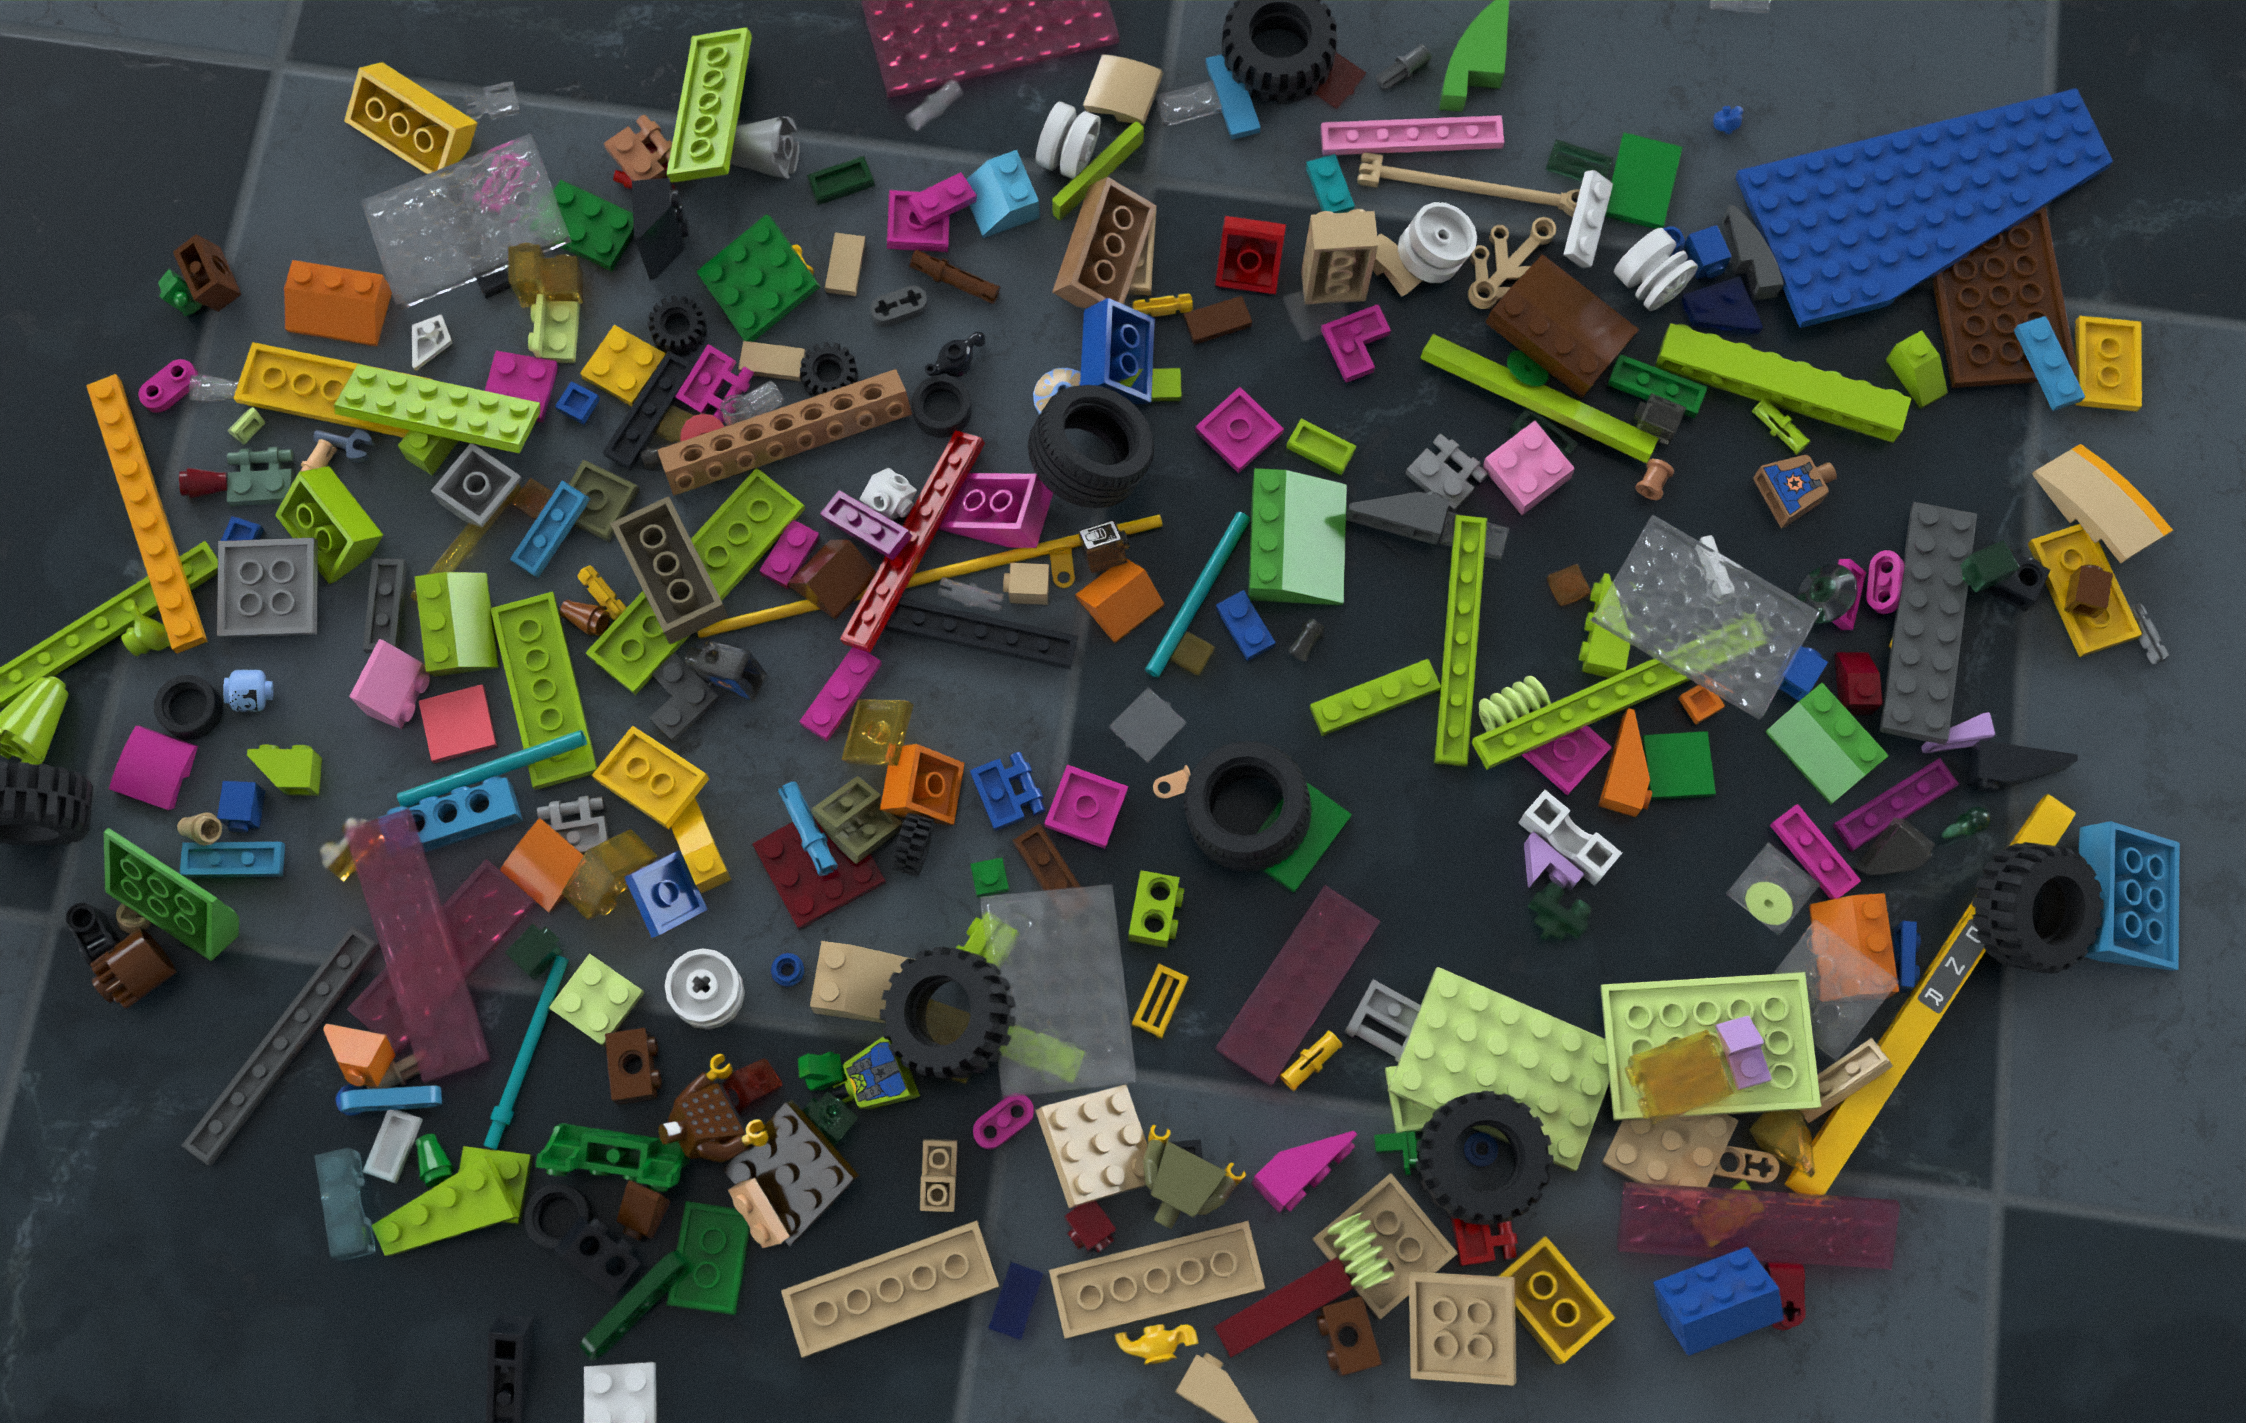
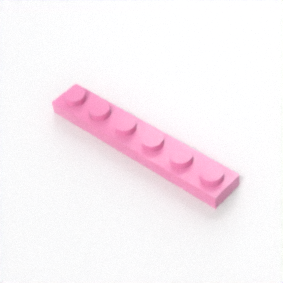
(1412, 135)

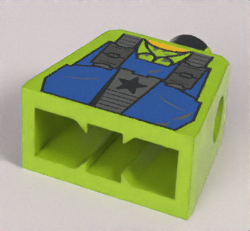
(876, 1078)

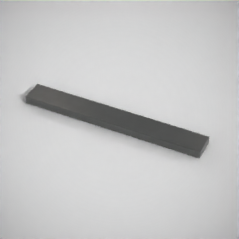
(280, 1046)

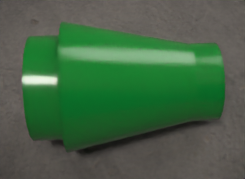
(433, 1162)

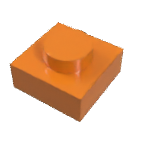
(1701, 703)

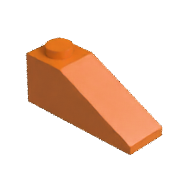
(1627, 772)

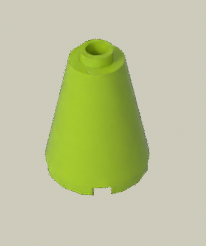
(31, 720)

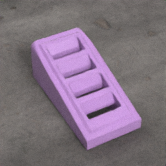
(1965, 734)

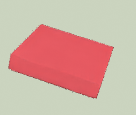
(457, 723)

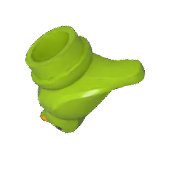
(145, 634)

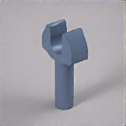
(348, 443)

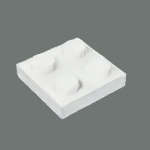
(620, 1393)

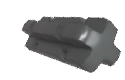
(2150, 637)

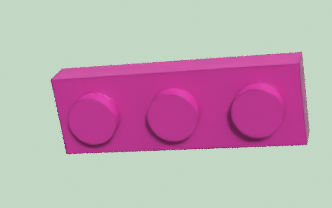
(840, 693)
(1815, 852)

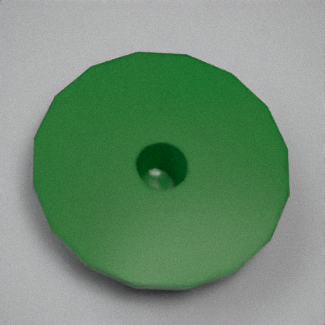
(1526, 369)

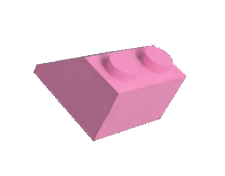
(390, 685)

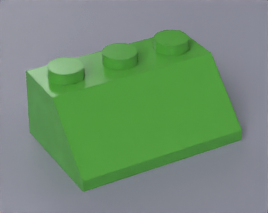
(1826, 743)

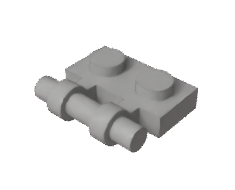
(1436, 476)
(581, 833)

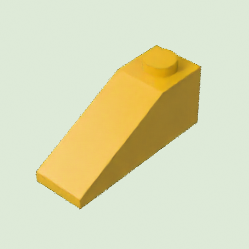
(699, 849)

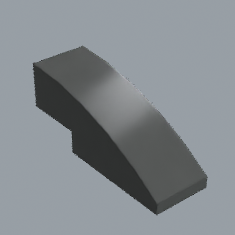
(1751, 255)

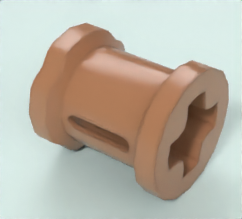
(1655, 479)

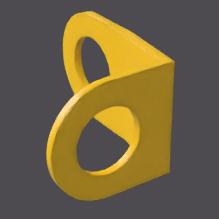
(1062, 562)

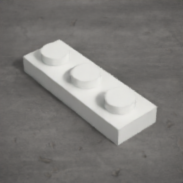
(1588, 219)

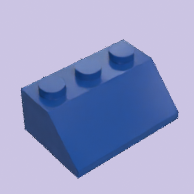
(1114, 348)

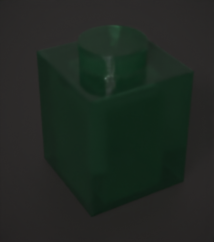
(1989, 566)
(534, 950)

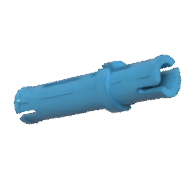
(812, 838)

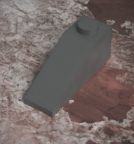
(1409, 515)

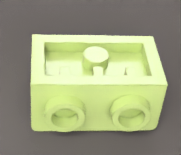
(554, 329)

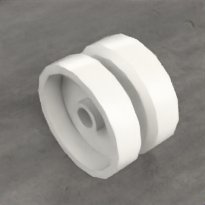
(1067, 140)
(1437, 242)
(685, 986)

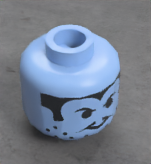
(247, 690)

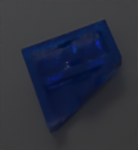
(1722, 306)

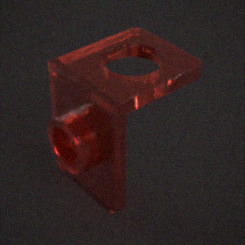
(752, 1083)

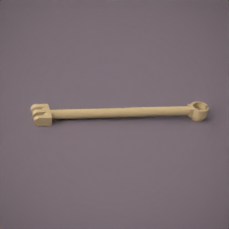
(1372, 170)

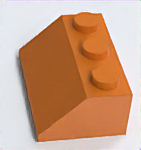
(335, 302)
(1861, 923)

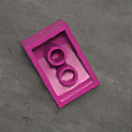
(1000, 509)

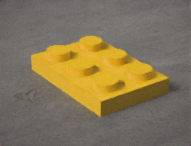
(2109, 362)
(650, 777)

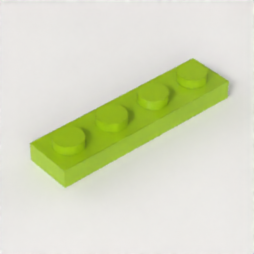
(1375, 697)

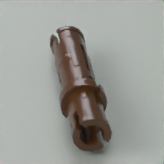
(947, 273)

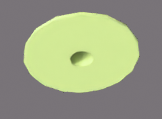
(1769, 903)

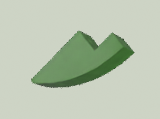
(1477, 57)

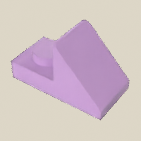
(1541, 857)
(1743, 1052)

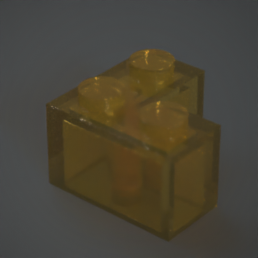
(534, 274)
(602, 873)

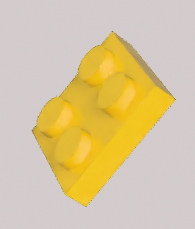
(622, 365)

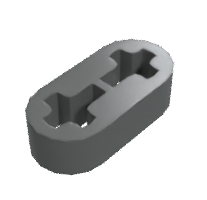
(898, 306)

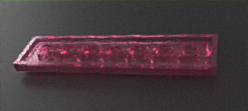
(417, 945)
(1768, 1222)

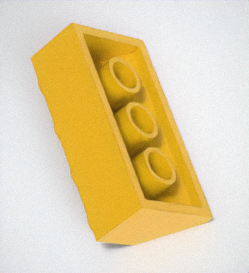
(408, 119)

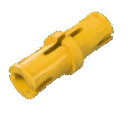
(1294, 1076)

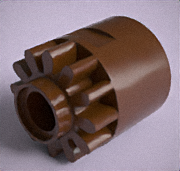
(131, 969)

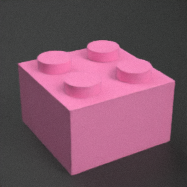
(1528, 467)

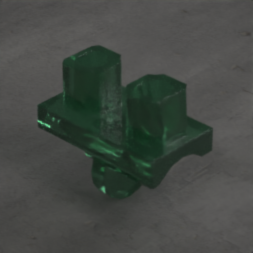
(1547, 905)

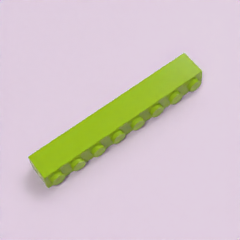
(1783, 382)

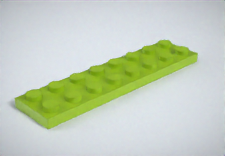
(728, 549)

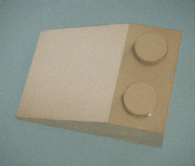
(852, 981)

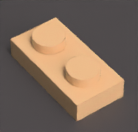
(758, 1213)

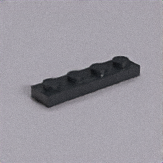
(648, 411)

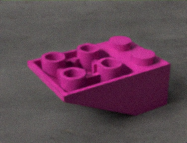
(1292, 1170)

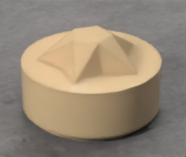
(130, 920)

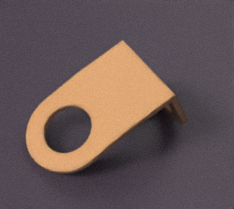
(1177, 783)

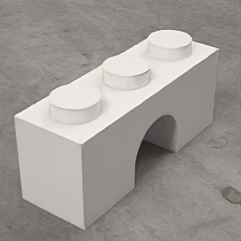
(1585, 851)

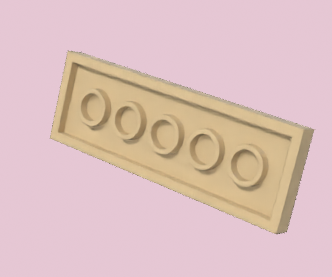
(1156, 1279)
(889, 1289)

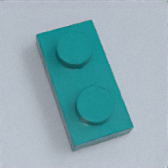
(1329, 184)

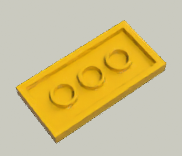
(2063, 554)

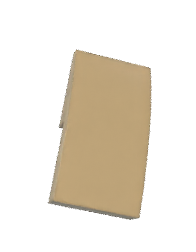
(1389, 262)
(938, 1175)

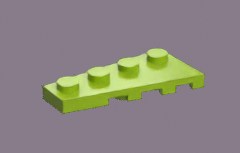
(456, 1206)

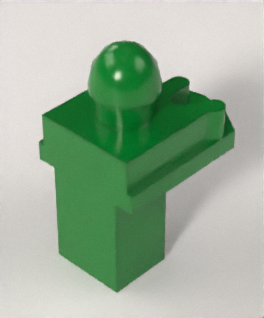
(177, 293)
(821, 1070)
(1399, 1142)

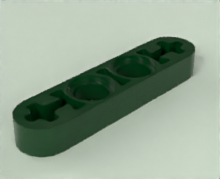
(634, 1305)

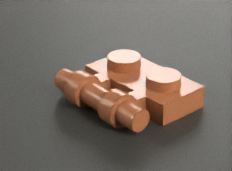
(632, 154)

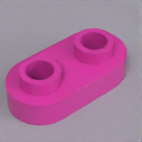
(169, 387)
(1885, 584)
(1003, 1121)

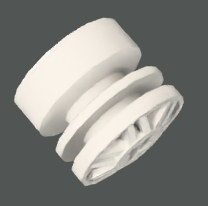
(1651, 264)

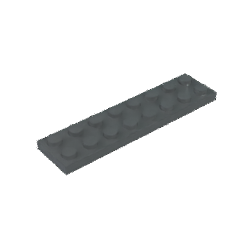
(1928, 624)

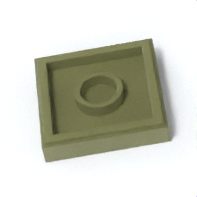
(609, 498)

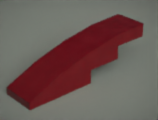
(1284, 1306)

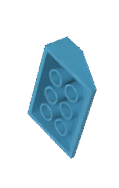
(2137, 893)

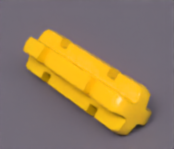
(1164, 305)
(601, 591)

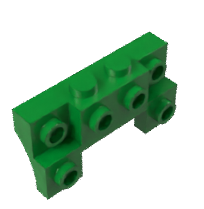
(608, 1152)

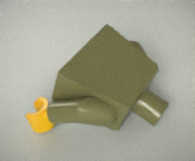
(1184, 1180)

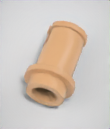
(320, 456)

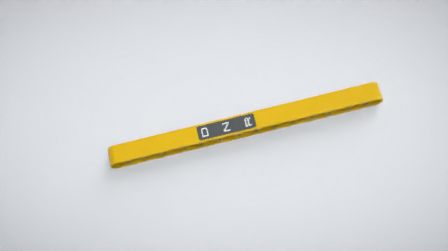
(1915, 1021)

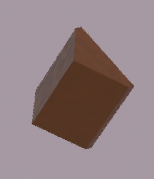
(834, 577)

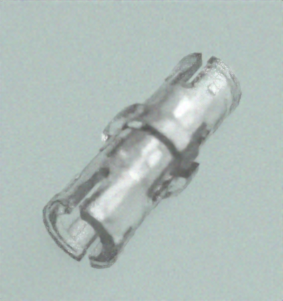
(934, 105)
(970, 595)

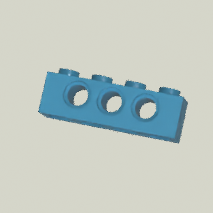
(501, 812)

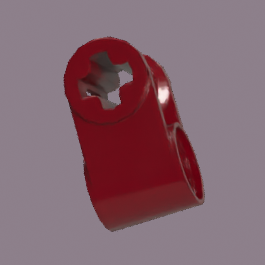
(1791, 1284)

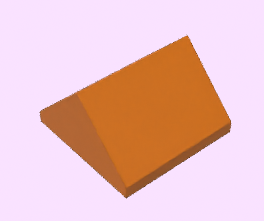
(1121, 599)

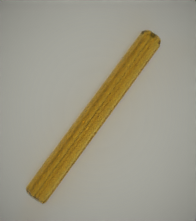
(465, 542)

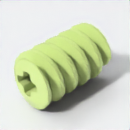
(1512, 703)
(1360, 1252)

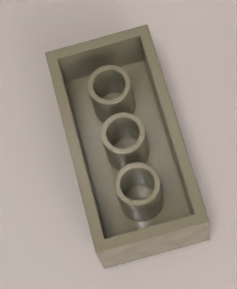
(669, 570)

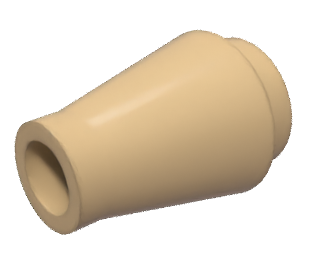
(201, 828)

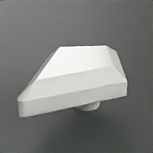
(429, 340)

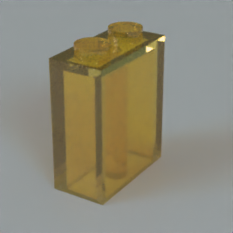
(1678, 1077)

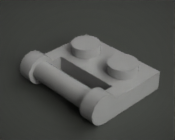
(1388, 1009)

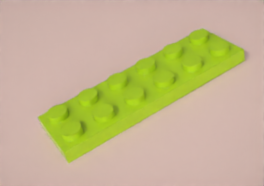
(709, 105)
(437, 408)
(543, 685)

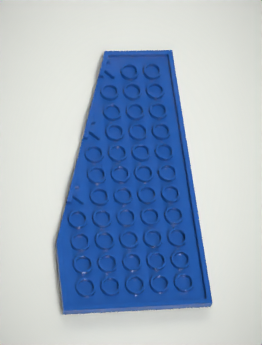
(1906, 205)

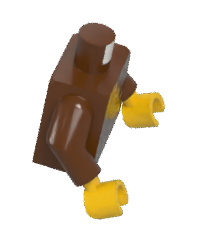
(707, 1120)

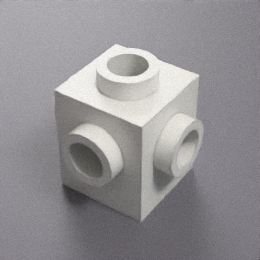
(889, 494)

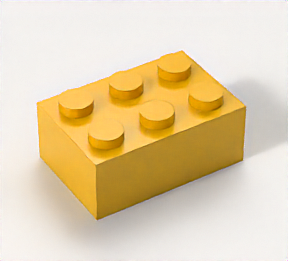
(1555, 1301)

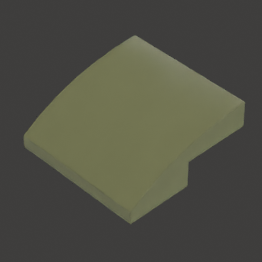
(855, 819)

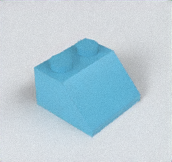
(1003, 195)

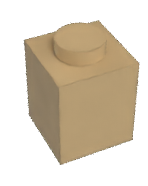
(1027, 583)

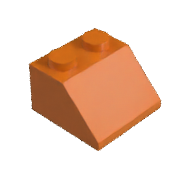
(923, 785)

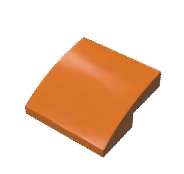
(542, 864)

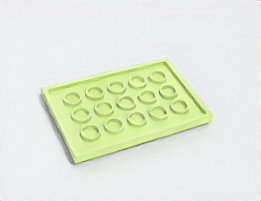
(1661, 1012)
(1488, 1042)

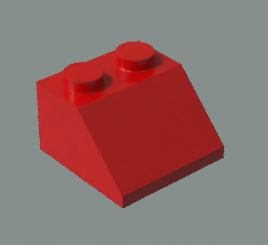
(1250, 255)

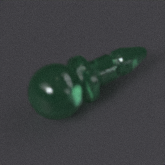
(1974, 820)

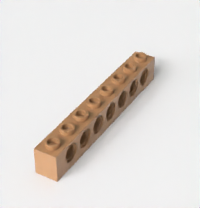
(784, 432)

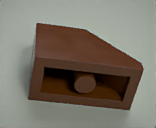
(641, 1211)

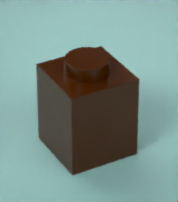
(2088, 591)

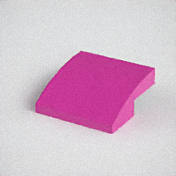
(153, 767)

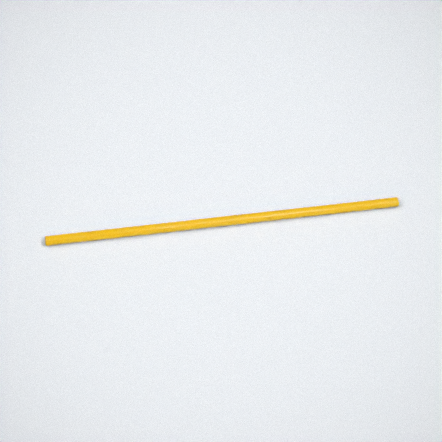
(926, 577)

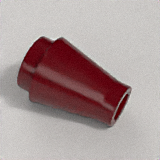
(201, 482)

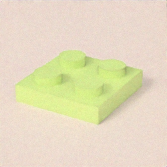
(596, 999)

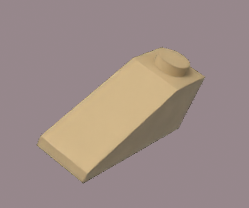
(1214, 1391)

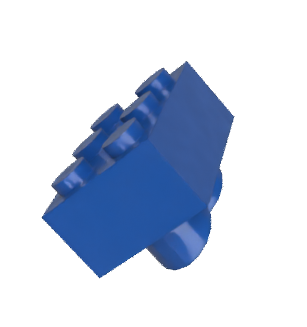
(1718, 1301)

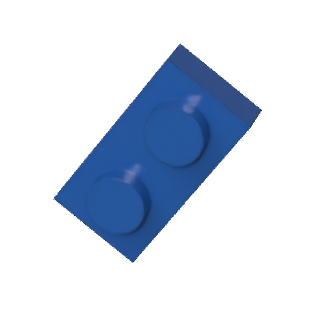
(1245, 625)
(1905, 945)

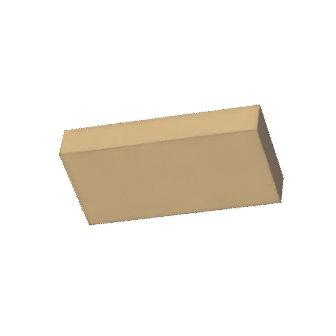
(845, 264)
(772, 360)

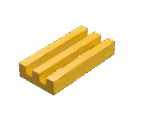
(1148, 1027)

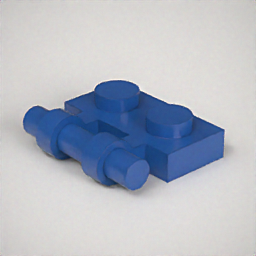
(998, 795)

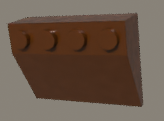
(1561, 325)

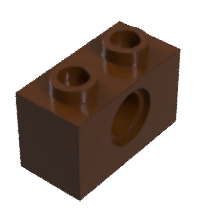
(207, 273)
(621, 1049)
(1350, 1315)

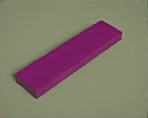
(1896, 802)

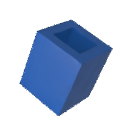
(1708, 252)
(1803, 673)
(241, 805)

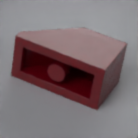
(1858, 682)

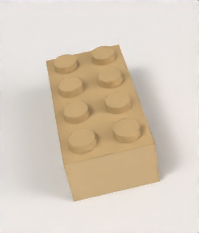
(1339, 256)

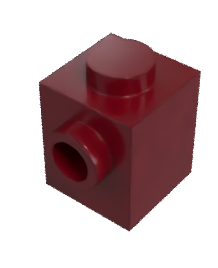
(1090, 1227)

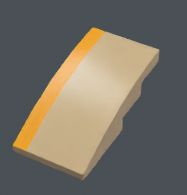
(2102, 502)

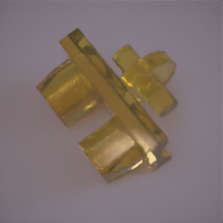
(339, 857)

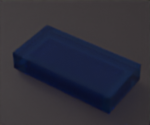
(1016, 1301)

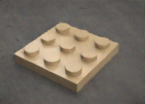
(1095, 1144)
(1670, 1152)
(1406, 1237)
(1462, 1328)

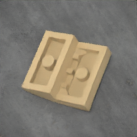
(1123, 89)

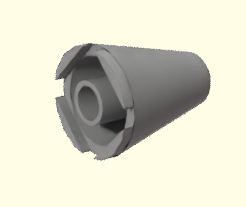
(767, 147)

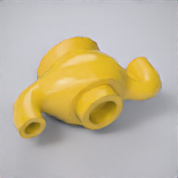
(1157, 1343)

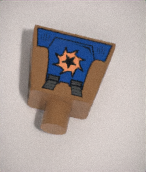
(1793, 486)

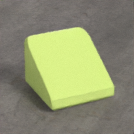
(247, 426)

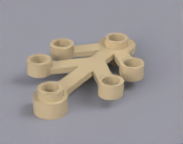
(1506, 268)

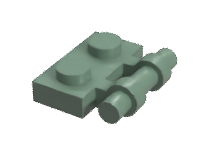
(262, 486)

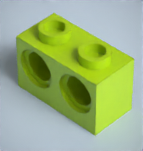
(1149, 908)

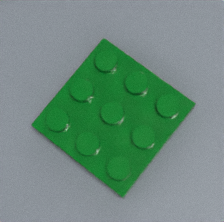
(758, 279)

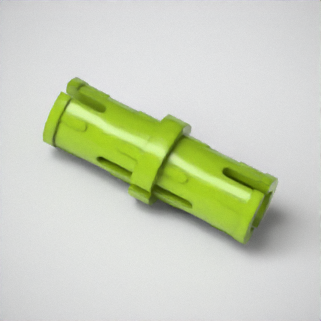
(1781, 426)

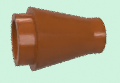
(587, 617)

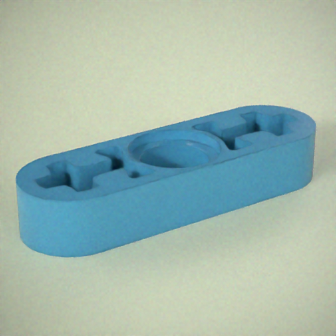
(391, 1099)

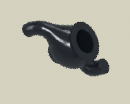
(956, 356)

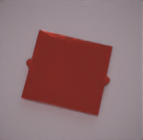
(1341, 81)

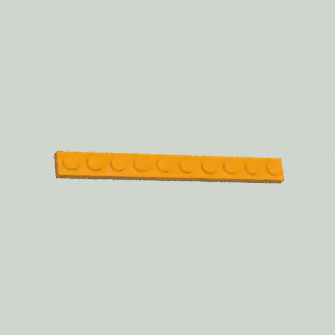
(146, 514)

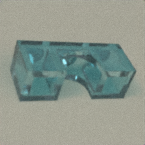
(345, 1221)

